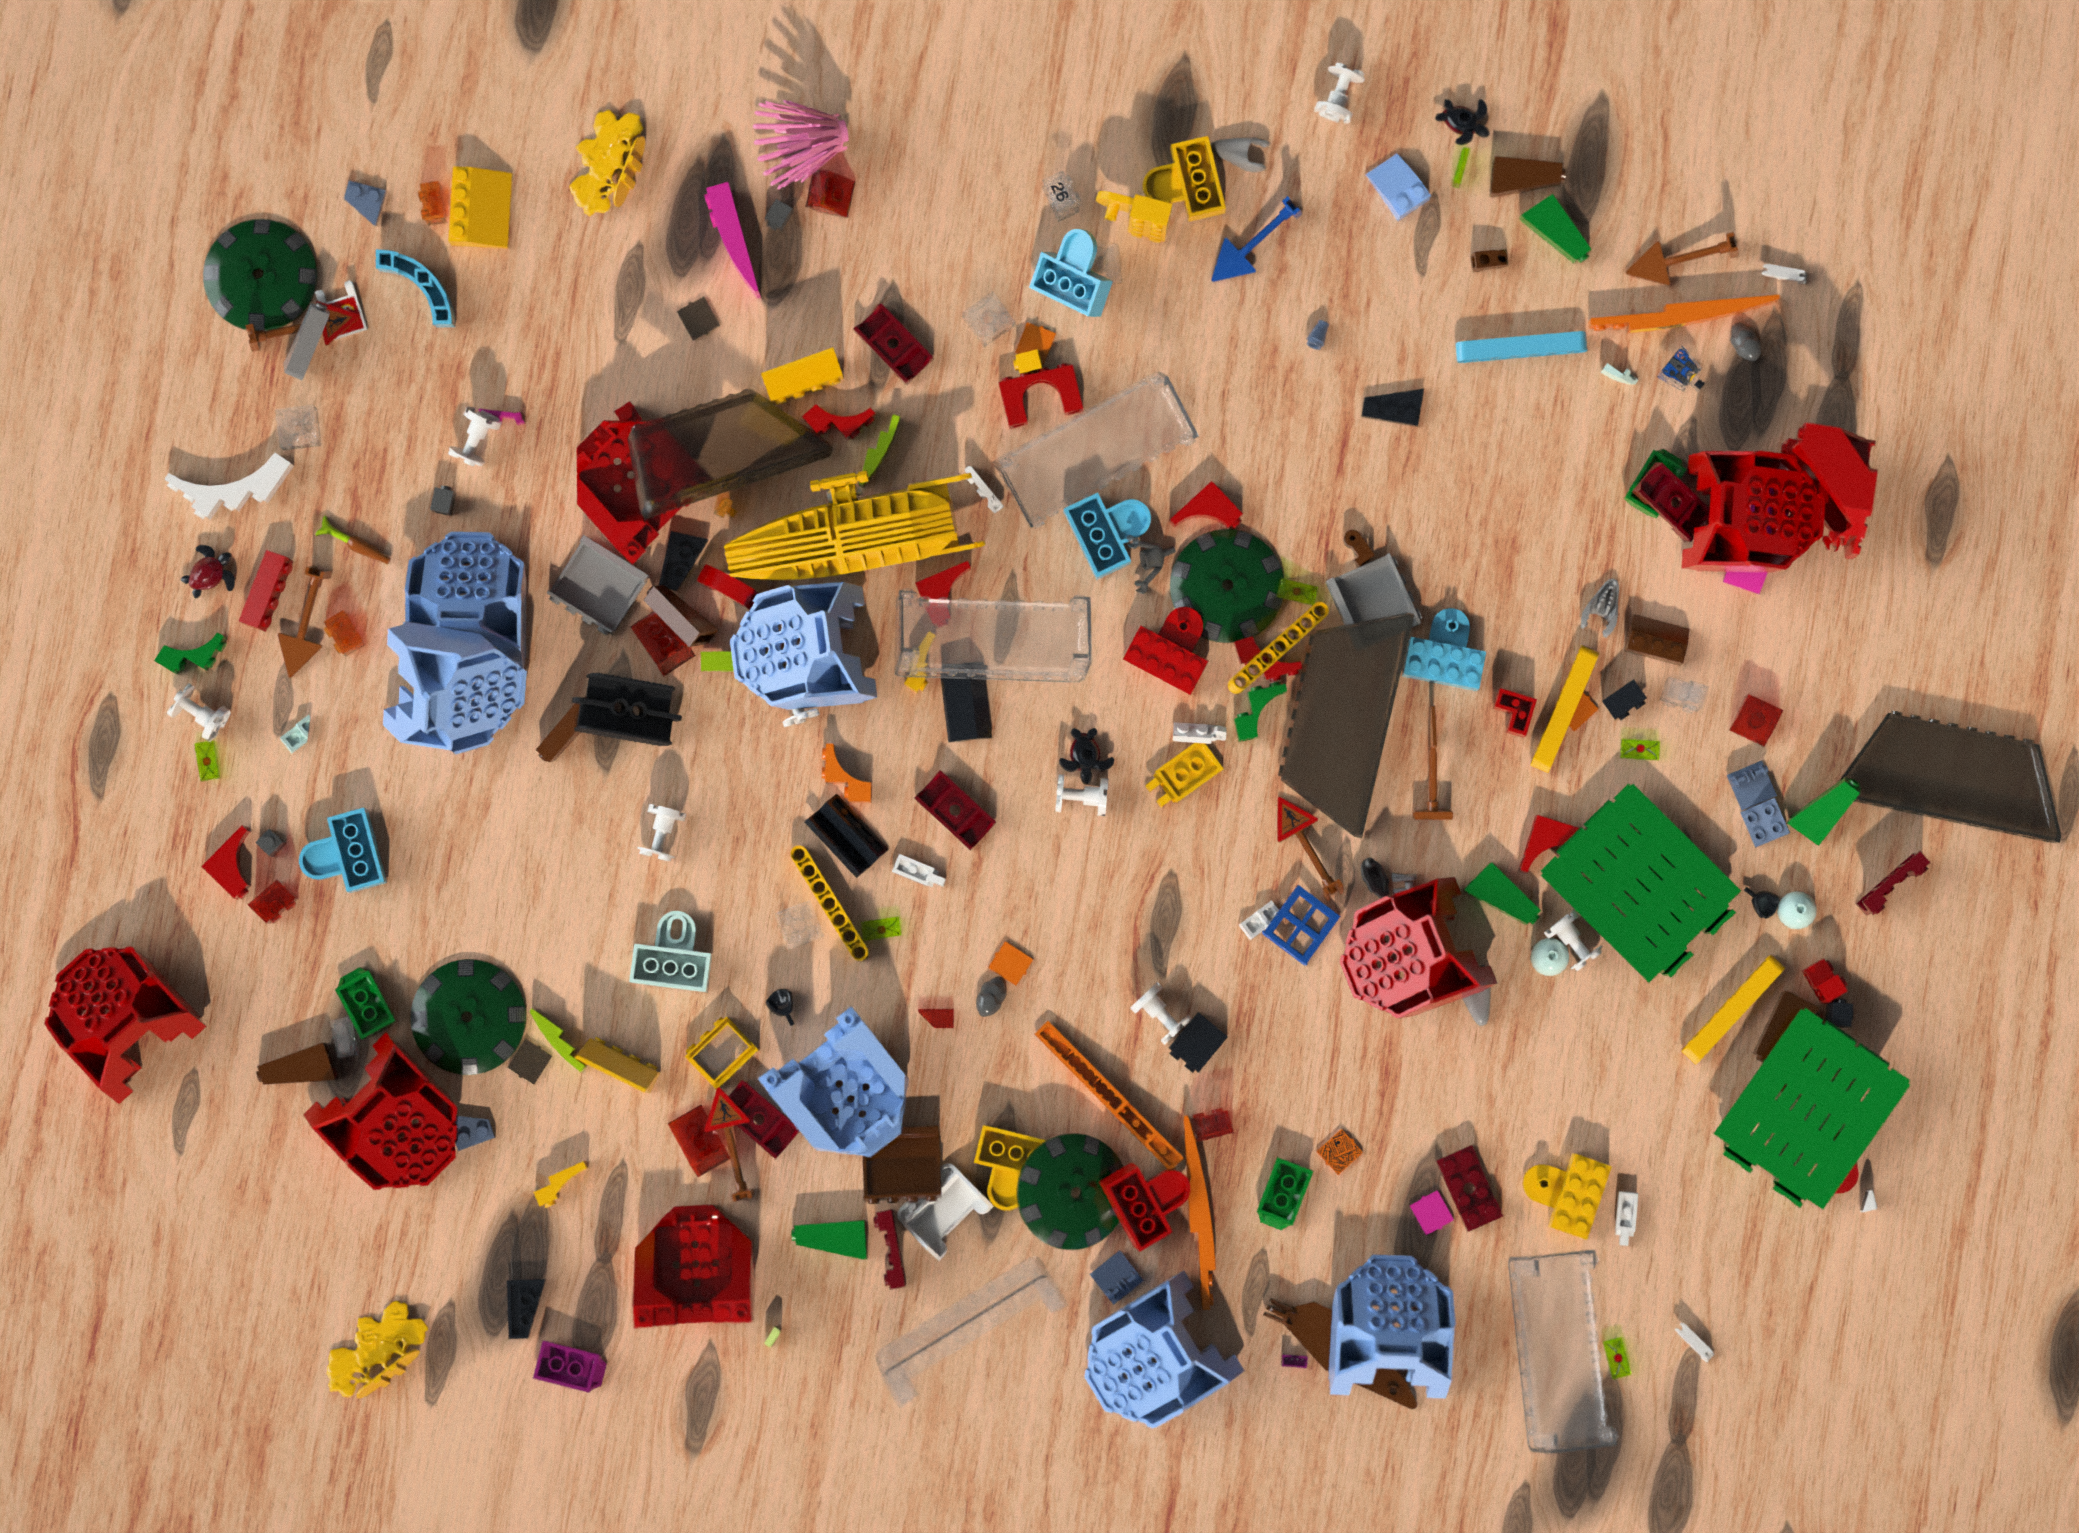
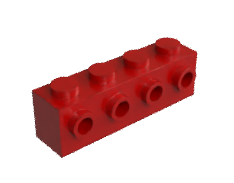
(266, 591)

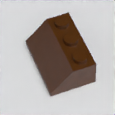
(1657, 640)

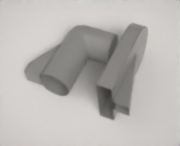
(1401, 877)

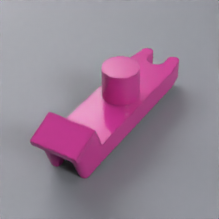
(500, 414)

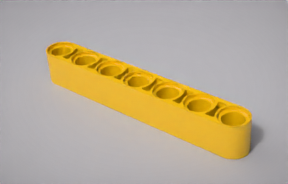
(1272, 653)
(1564, 708)
(823, 896)
(1733, 1009)

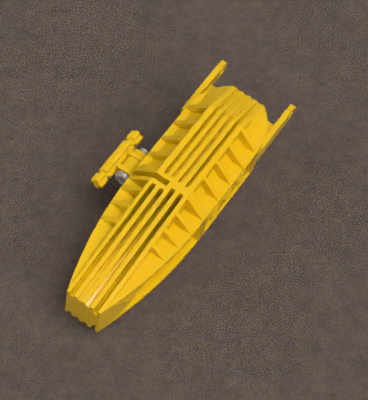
(851, 531)

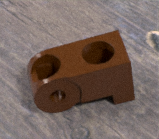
(1489, 260)
(1358, 545)

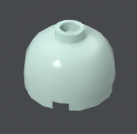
(1797, 910)
(1549, 956)

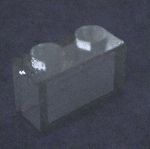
(344, 1037)

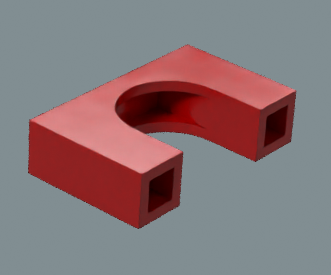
(1061, 378)

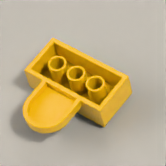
(1189, 180)
(1147, 215)
(1006, 1154)
(1571, 1193)

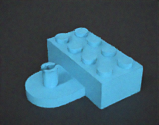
(1069, 276)
(1104, 531)
(1444, 655)
(348, 852)

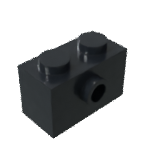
(1625, 699)
(1840, 1013)

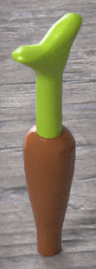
(354, 542)

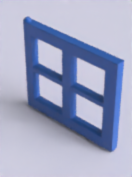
(1301, 925)

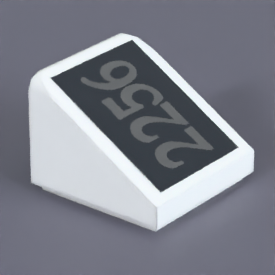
(1868, 1202)

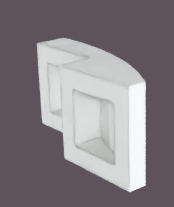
(1259, 920)

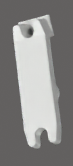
(1785, 273)
(1695, 1342)

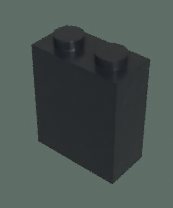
(1197, 1043)

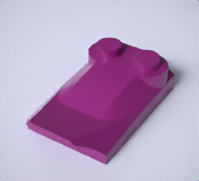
(569, 1367)

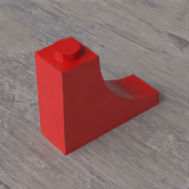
(1210, 504)
(940, 584)
(1543, 836)
(225, 865)

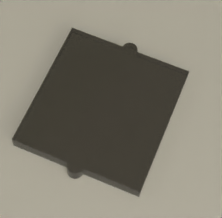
(698, 318)
(530, 1061)

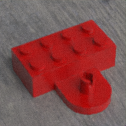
(1169, 652)
(1144, 1203)

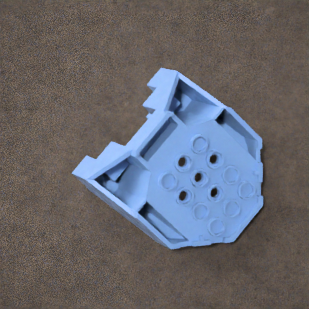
(489, 608)
(817, 667)
(442, 671)
(809, 1091)
(1154, 1329)
(1368, 1340)

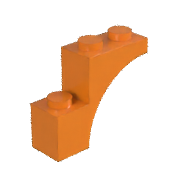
(857, 790)

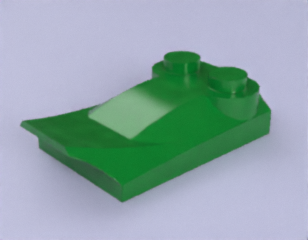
(1672, 462)
(364, 1003)
(1283, 1194)

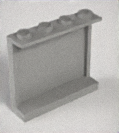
(598, 586)
(1372, 592)

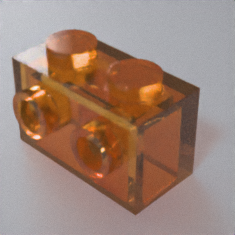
(433, 203)
(343, 633)

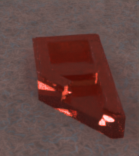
(939, 1017)

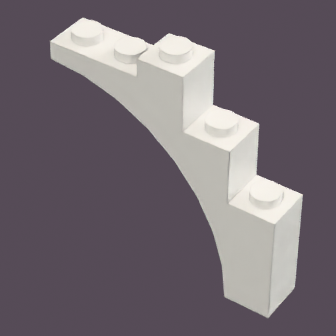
(209, 498)

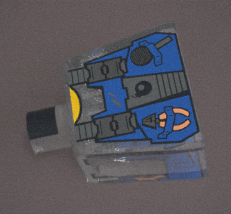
(1682, 371)

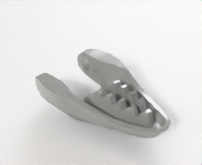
(1236, 151)
(1605, 605)
(1479, 1005)

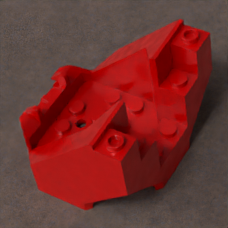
(1843, 474)
(611, 511)
(1736, 535)
(1434, 969)
(136, 1005)
(395, 1093)
(668, 1295)

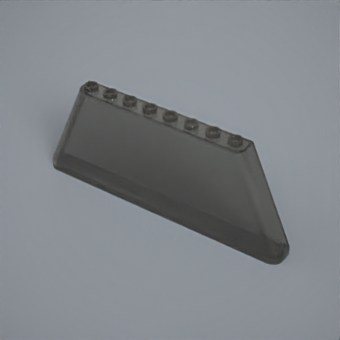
(717, 450)
(1345, 716)
(1956, 776)

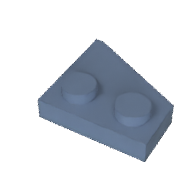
(365, 200)
(472, 1131)

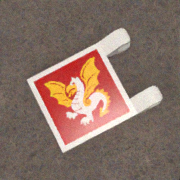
(347, 303)

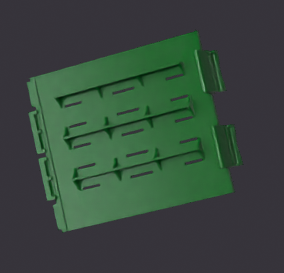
(1657, 837)
(1785, 1066)

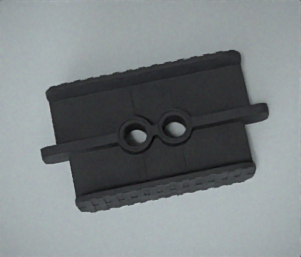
(600, 718)

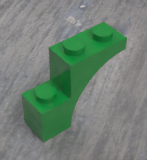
(203, 656)
(1247, 724)

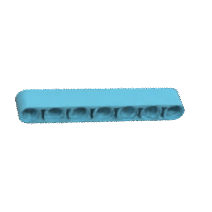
(1521, 347)

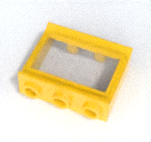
(721, 1052)

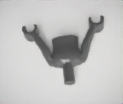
(1149, 558)

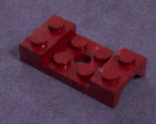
(907, 358)
(1659, 489)
(972, 821)
(1874, 900)
(776, 1129)
(1480, 1205)
(895, 1276)

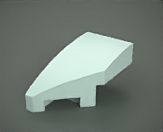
(1614, 374)
(297, 736)

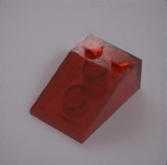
(661, 643)
(701, 1148)

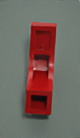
(727, 586)

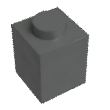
(778, 215)
(443, 500)
(270, 843)

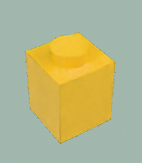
(1028, 361)

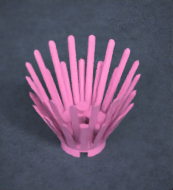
(821, 133)

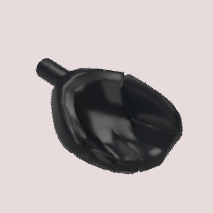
(1763, 902)
(781, 1004)

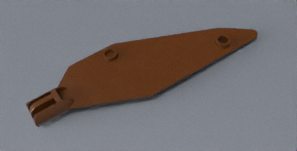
(1312, 1328)

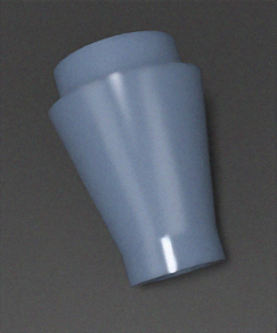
(1318, 335)

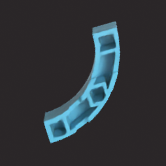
(437, 296)

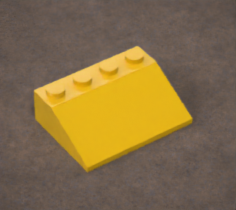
(480, 207)
(802, 376)
(618, 1065)

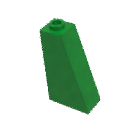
(1557, 229)
(1823, 812)
(1503, 895)
(841, 1238)

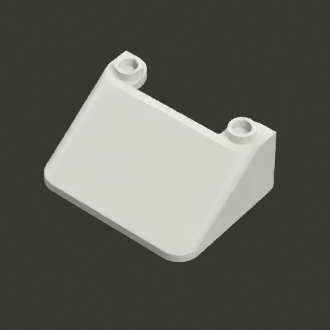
(935, 1220)

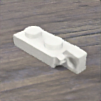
(984, 491)
(1198, 733)
(917, 871)
(1626, 1216)

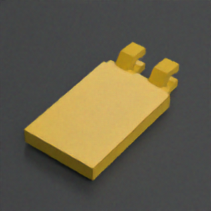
(1185, 773)

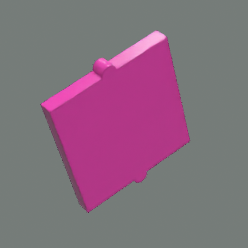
(1431, 1212)

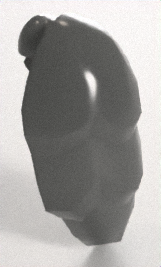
(1745, 342)
(1375, 877)
(991, 997)

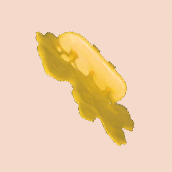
(604, 156)
(376, 1345)

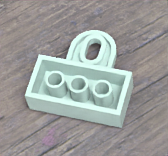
(672, 961)

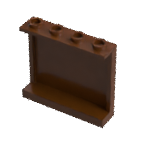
(905, 1168)

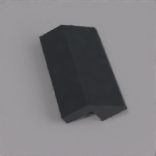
(966, 709)
(846, 835)

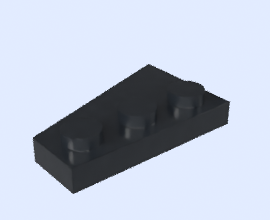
(1395, 407)
(679, 558)
(522, 1305)

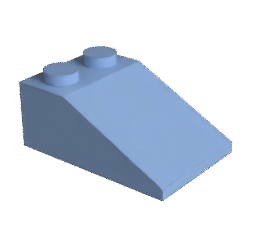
(1398, 186)

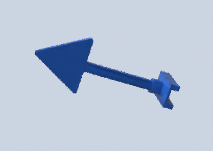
(1233, 263)

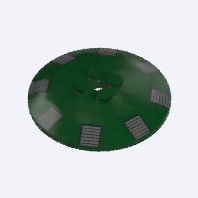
(282, 290)
(1233, 557)
(496, 1020)
(1047, 1185)

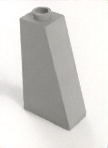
(306, 341)

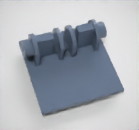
(1751, 785)
(1765, 822)
(1116, 1277)

